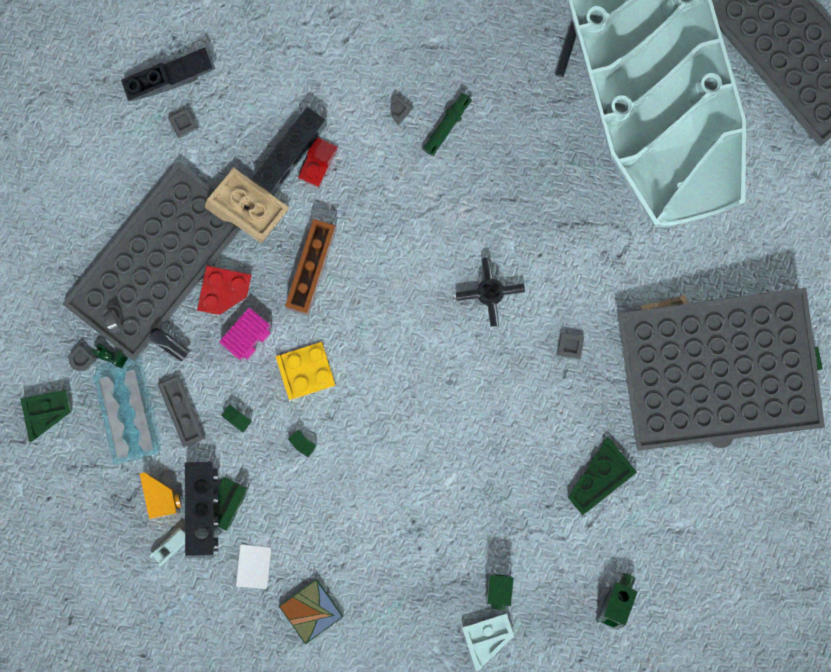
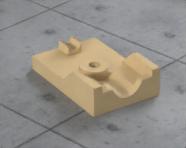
(238, 191)

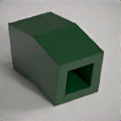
(236, 418)
(301, 444)

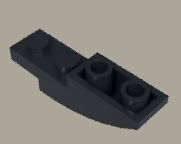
(168, 76)

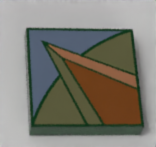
(311, 611)

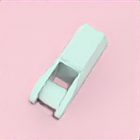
(173, 544)

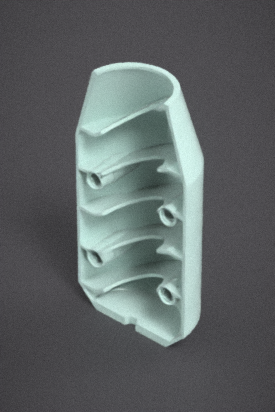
(661, 125)

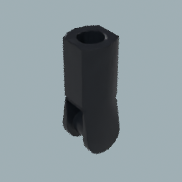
(169, 344)

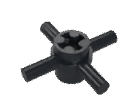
(496, 286)

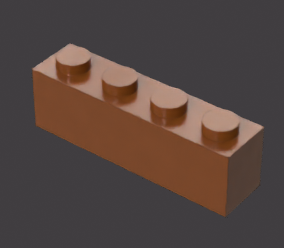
(310, 267)

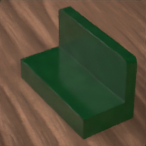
(229, 501)

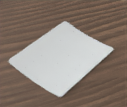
(253, 566)

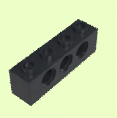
(290, 151)
(195, 473)

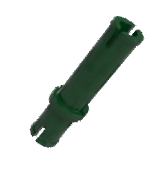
(452, 116)

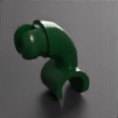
(106, 355)

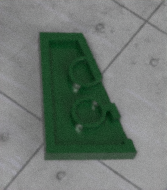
(602, 477)

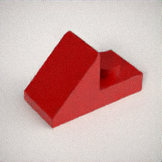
(317, 162)

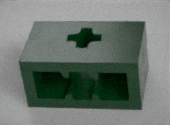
(499, 591)

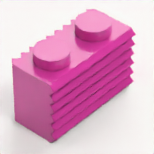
(245, 335)

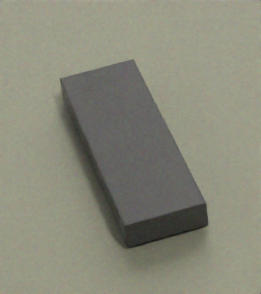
(181, 411)

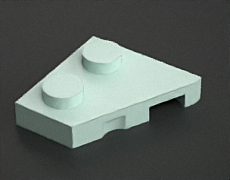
(487, 638)

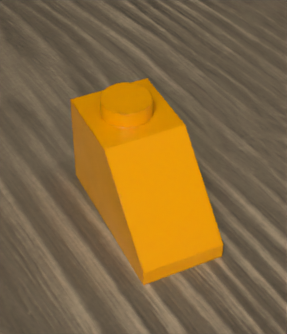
(159, 497)

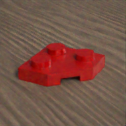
(222, 289)

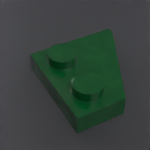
(44, 411)

